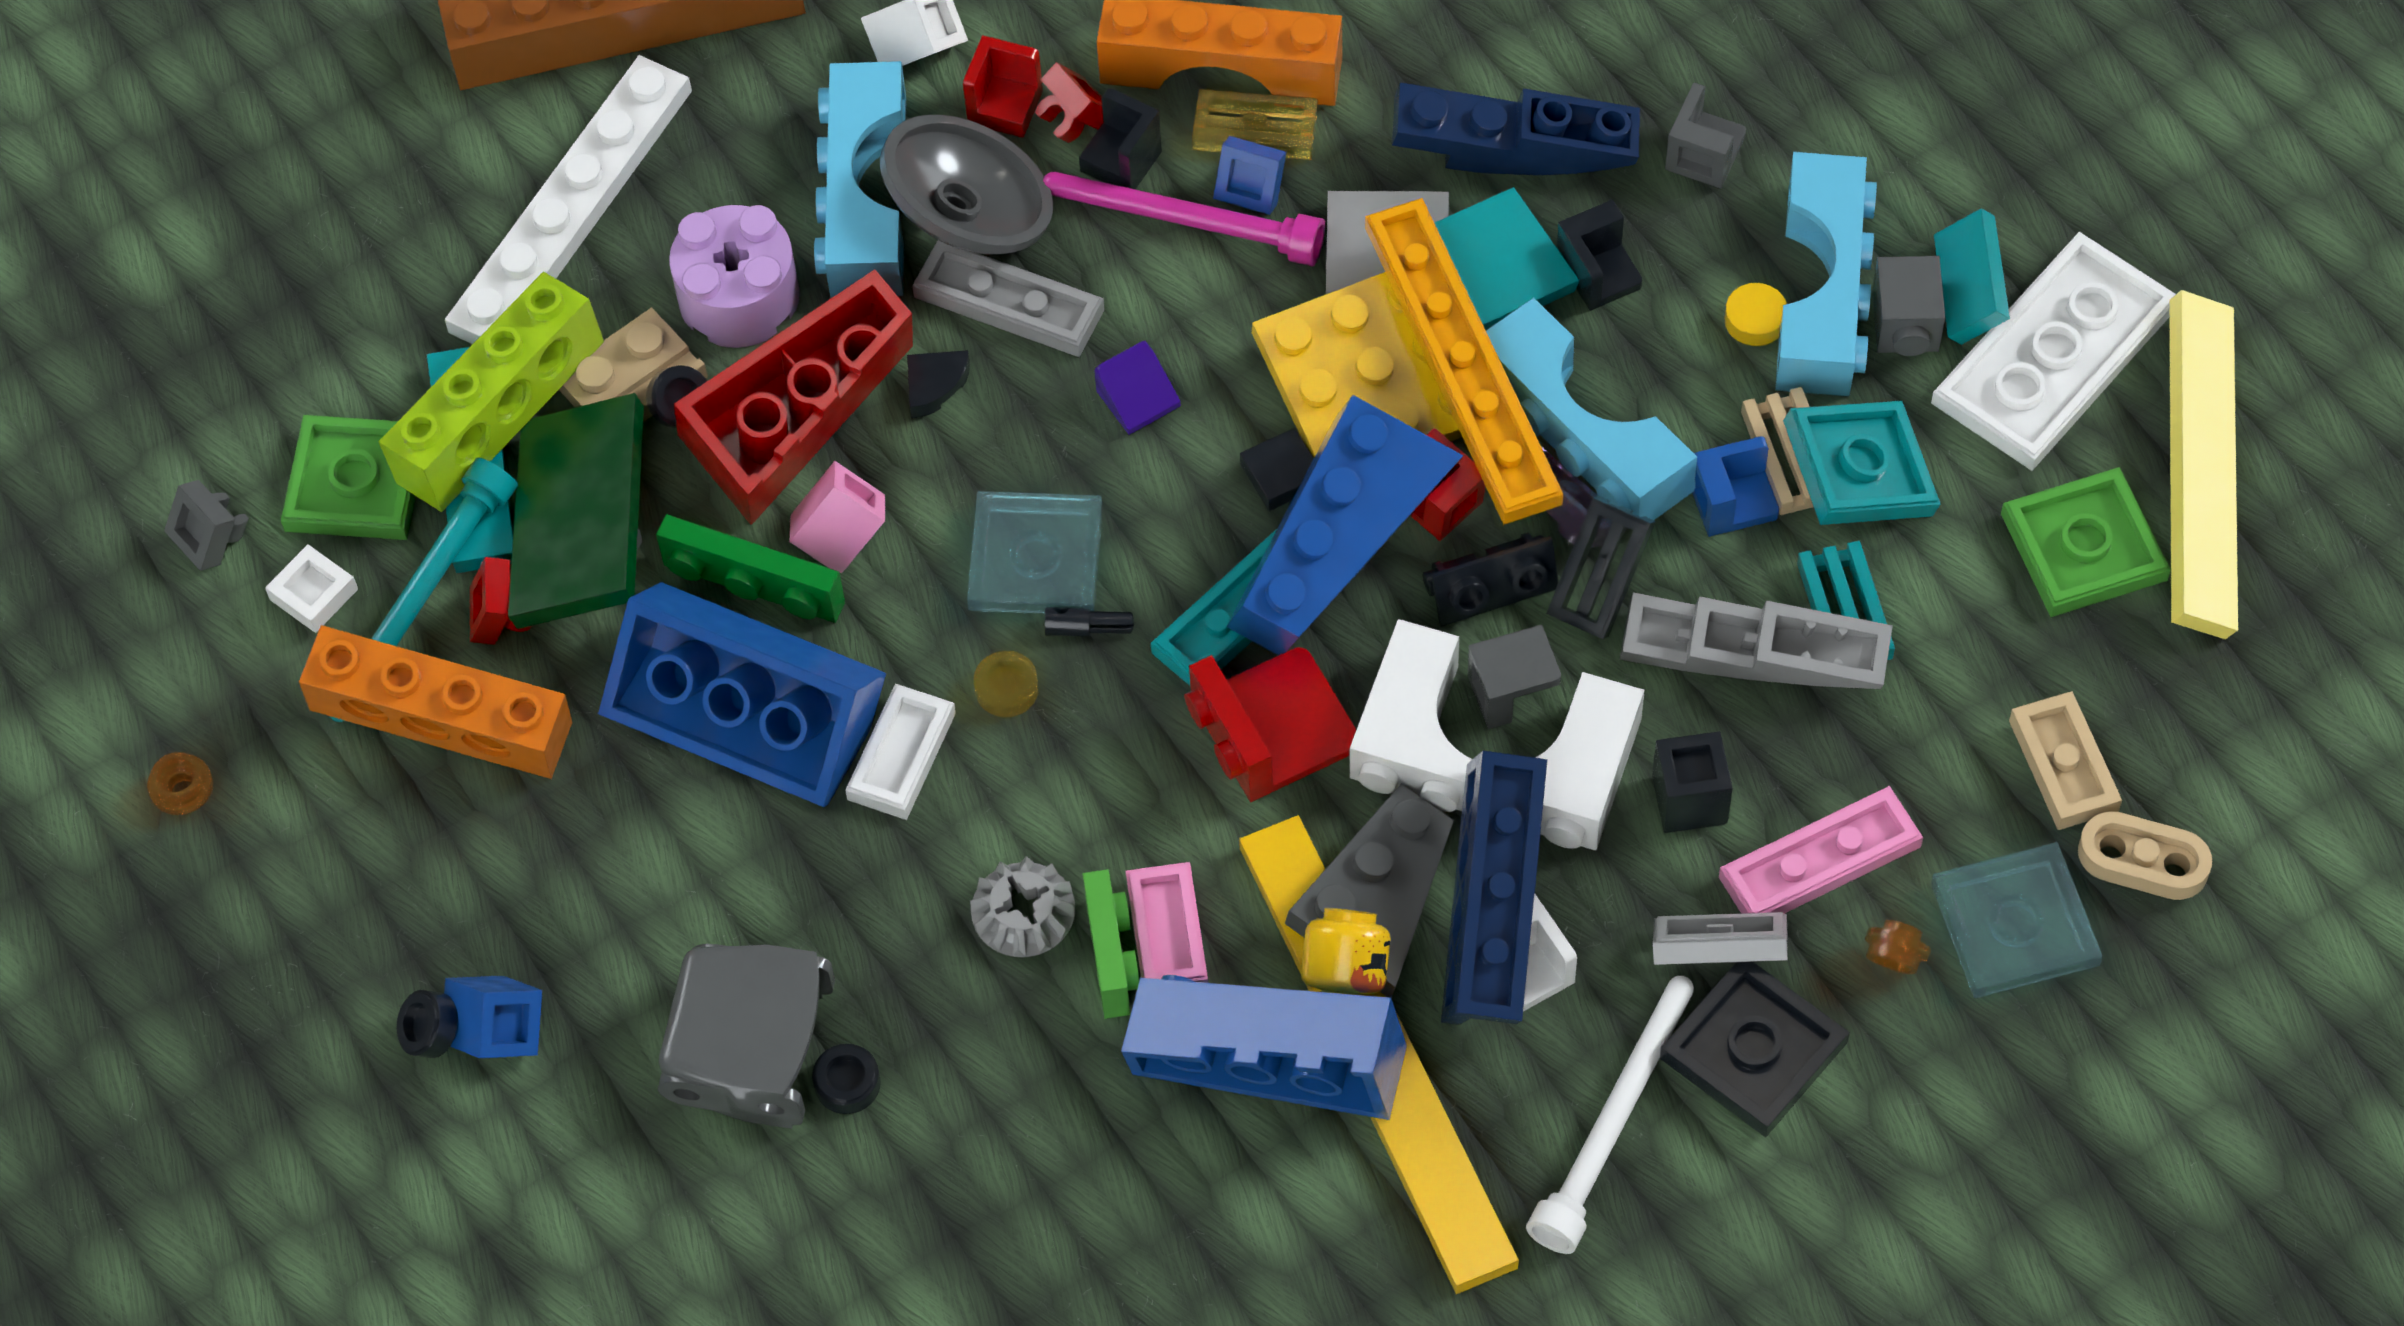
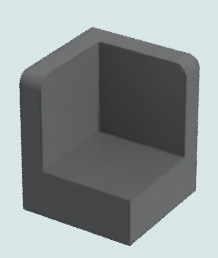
(1702, 143)
(1509, 669)

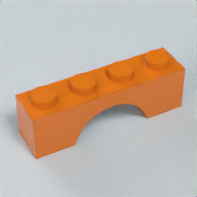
(1282, 49)

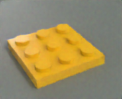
(1347, 347)

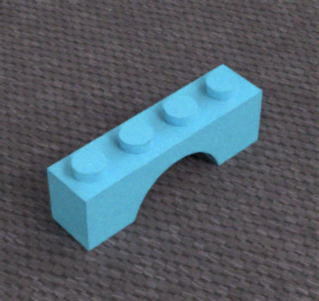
(860, 234)
(1820, 332)
(1626, 462)

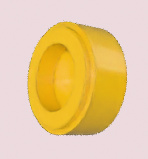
(1754, 314)

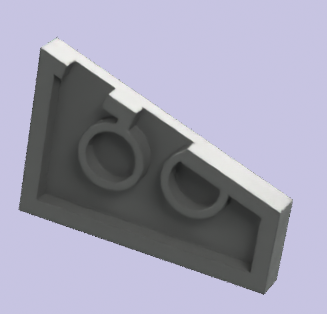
(1383, 873)

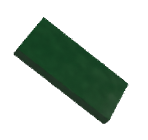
(576, 511)

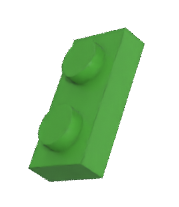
(1107, 917)

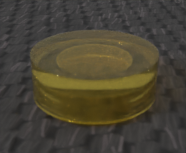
(1006, 683)

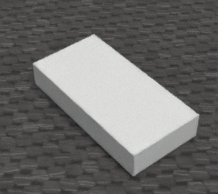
(900, 751)

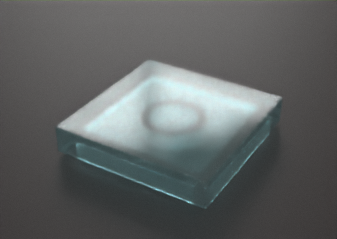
(1034, 552)
(2016, 920)

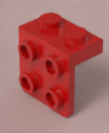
(1270, 720)

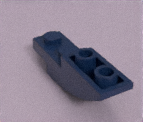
(1525, 137)

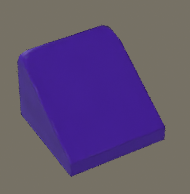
(1135, 387)

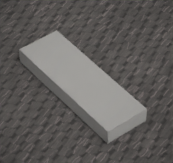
(1009, 298)

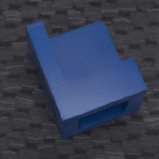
(1734, 487)
(495, 1016)

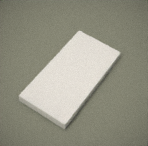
(2055, 351)

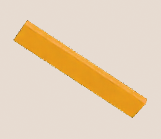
(1463, 361)

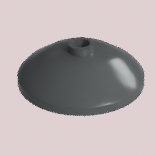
(965, 184)

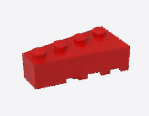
(791, 394)

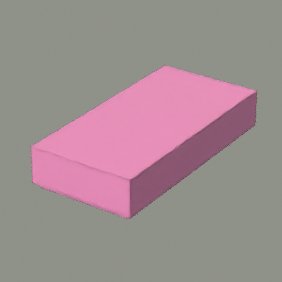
(1166, 922)

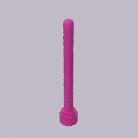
(1297, 237)

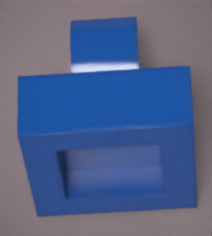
(1249, 175)

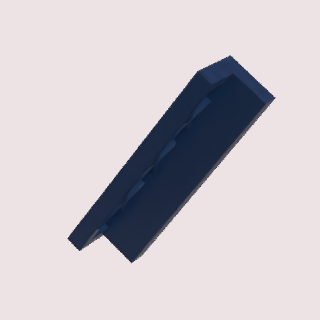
(1494, 888)

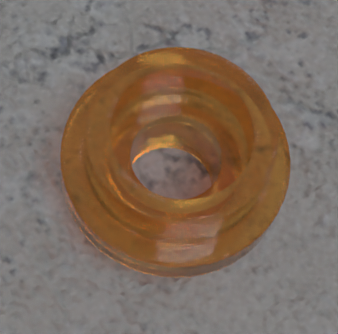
(174, 769)
(1897, 947)

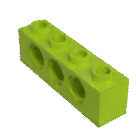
(492, 390)

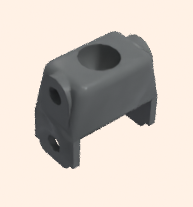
(743, 1030)

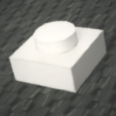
(311, 588)

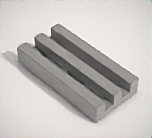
(1720, 938)

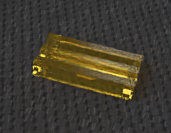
(1288, 136)

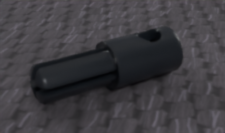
(1083, 622)

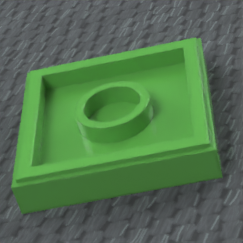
(344, 482)
(2085, 542)

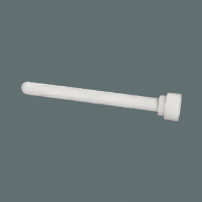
(1560, 1219)

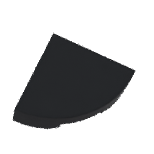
(935, 379)

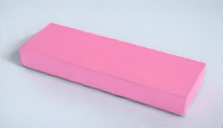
(1822, 855)

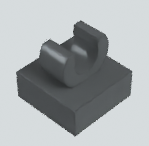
(202, 524)

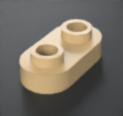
(2145, 852)

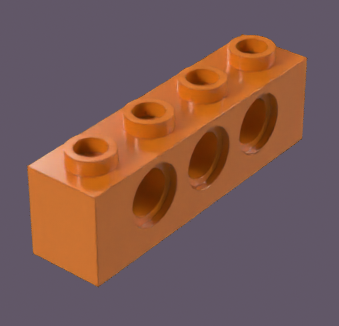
(436, 701)

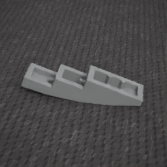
(1755, 643)

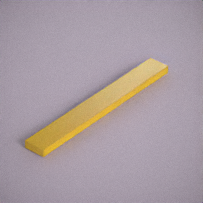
(1419, 1131)

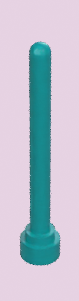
(483, 491)

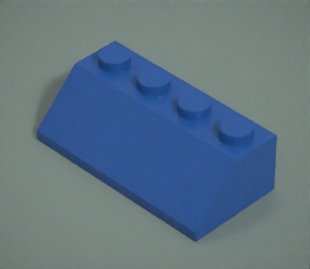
(740, 692)

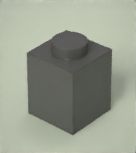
(1908, 304)

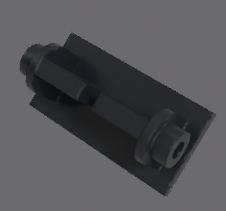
(1503, 577)

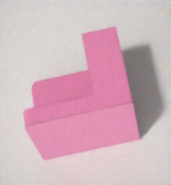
(837, 518)

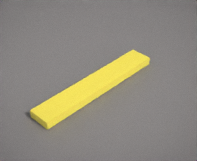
(2203, 466)

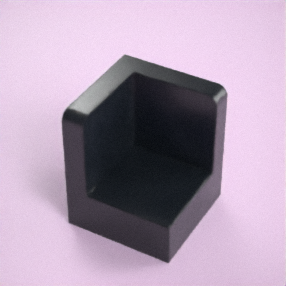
(1124, 143)
(1596, 255)
(1692, 782)

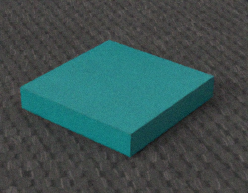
(1504, 257)
(1861, 462)

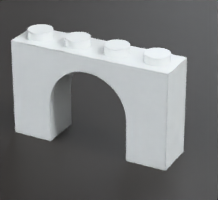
(1405, 745)

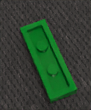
(750, 569)

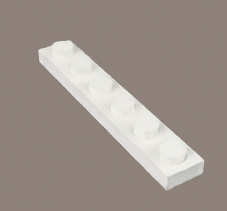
(574, 194)

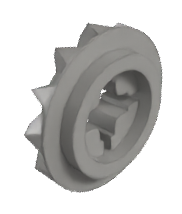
(1012, 932)

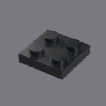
(1754, 1046)

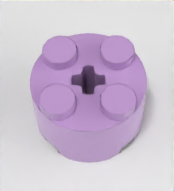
(734, 274)

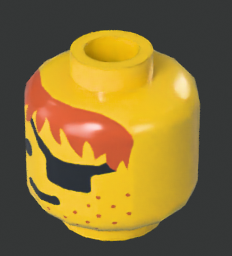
(1346, 953)

